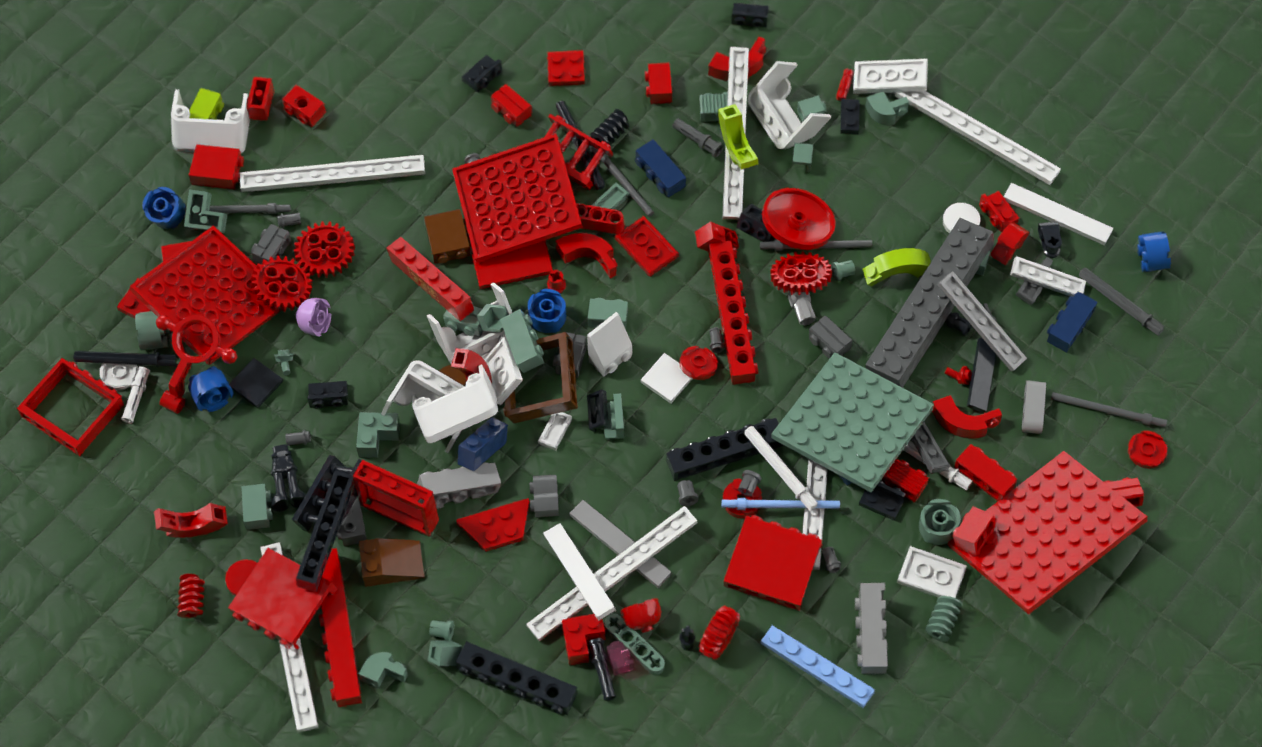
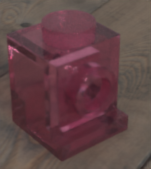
(619, 658)

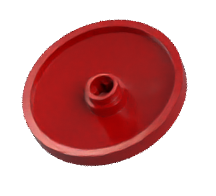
(798, 218)

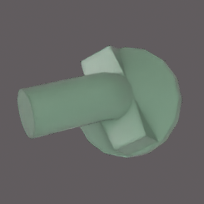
(284, 356)

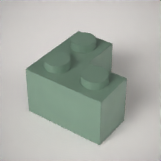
(198, 213)
(372, 429)

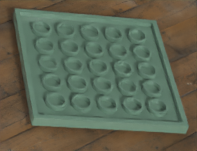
(852, 421)

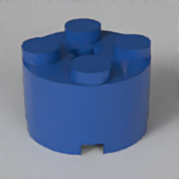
(173, 208)
(1154, 251)
(547, 311)
(210, 389)

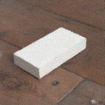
(555, 430)

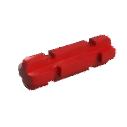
(845, 84)

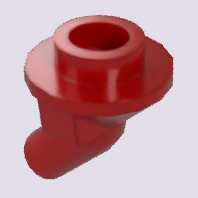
(962, 376)

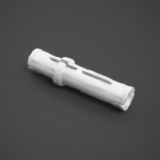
(138, 387)

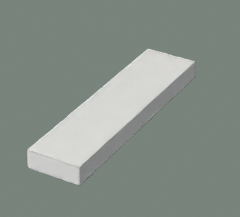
(1047, 277)

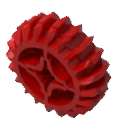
(719, 632)

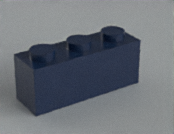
(660, 168)
(1071, 321)
(482, 444)

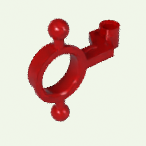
(172, 398)

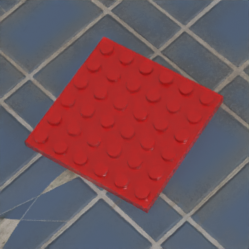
(517, 198)
(206, 280)

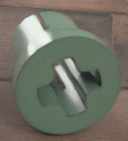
(842, 269)
(442, 629)

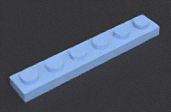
(817, 666)

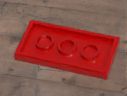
(514, 266)

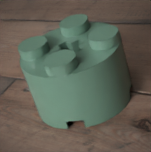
(149, 335)
(942, 531)

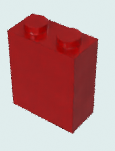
(216, 166)

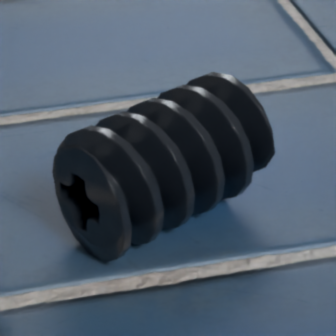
(611, 127)

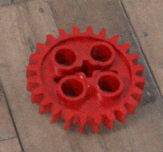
(324, 235)
(801, 273)
(281, 283)

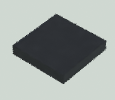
(256, 383)

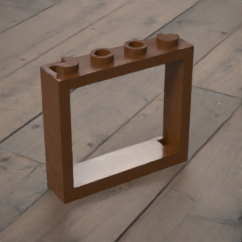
(559, 405)

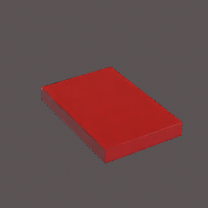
(646, 246)

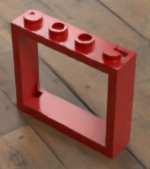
(63, 367)
(371, 477)

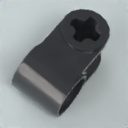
(1050, 238)

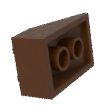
(390, 561)

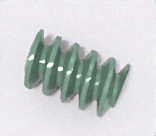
(942, 617)

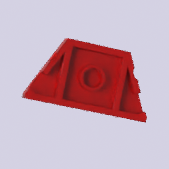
(498, 525)

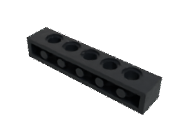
(681, 469)
(325, 531)
(472, 654)

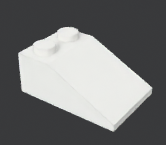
(609, 345)

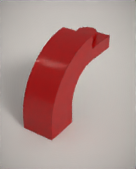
(719, 64)
(587, 245)
(468, 361)
(962, 424)
(191, 524)

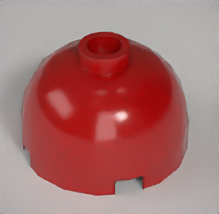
(642, 615)

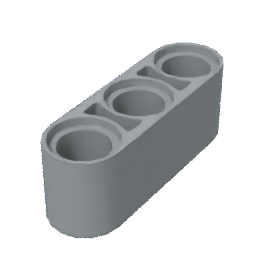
(1033, 407)

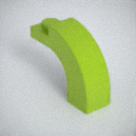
(734, 137)
(895, 262)

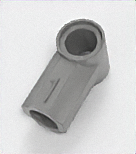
(802, 307)

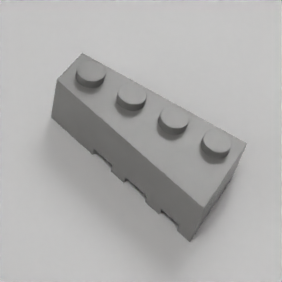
(461, 483)
(872, 628)

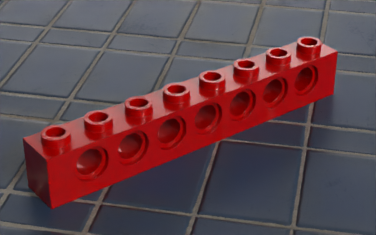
(739, 371)

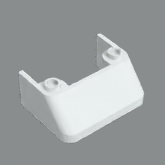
(775, 113)
(221, 133)
(481, 345)
(423, 382)
(457, 409)

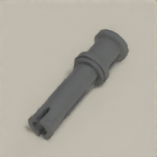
(704, 141)

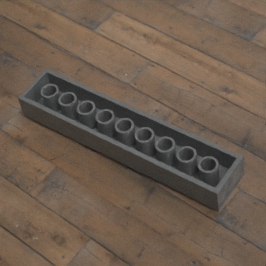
(928, 305)

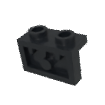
(750, 15)
(482, 73)
(752, 223)
(328, 394)
(883, 500)

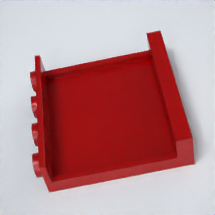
(772, 562)
(275, 602)

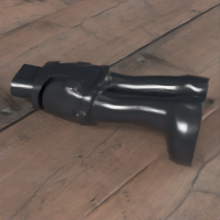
(282, 468)

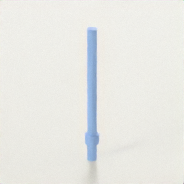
(742, 504)

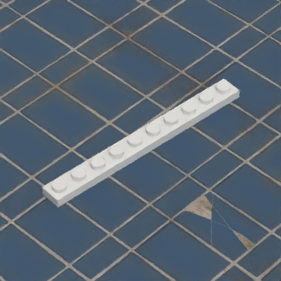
(736, 95)
(982, 135)
(332, 173)
(614, 571)
(297, 677)

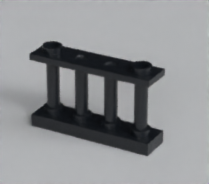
(314, 499)

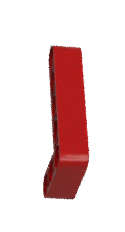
(605, 224)

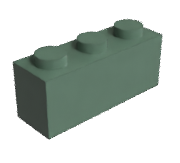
(522, 340)

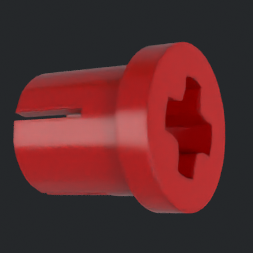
(556, 281)

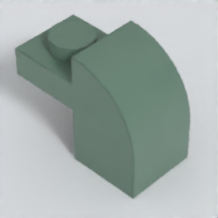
(884, 111)
(379, 666)

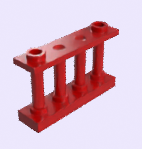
(603, 148)

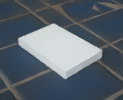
(503, 370)
(931, 573)

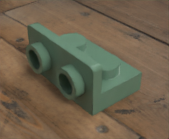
(615, 418)

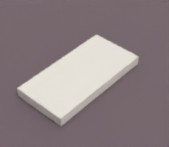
(890, 76)

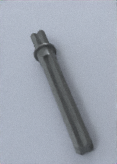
(1120, 300)

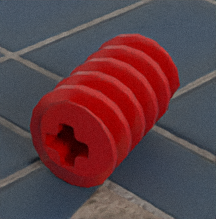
(189, 596)

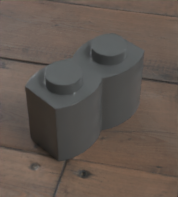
(545, 496)

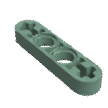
(637, 642)

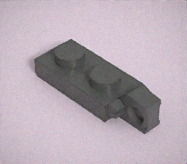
(1029, 291)

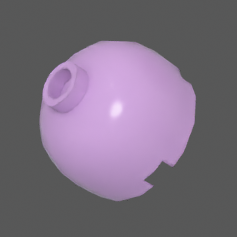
(314, 316)

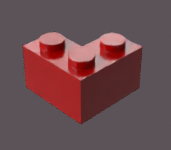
(577, 633)

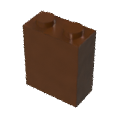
(447, 236)

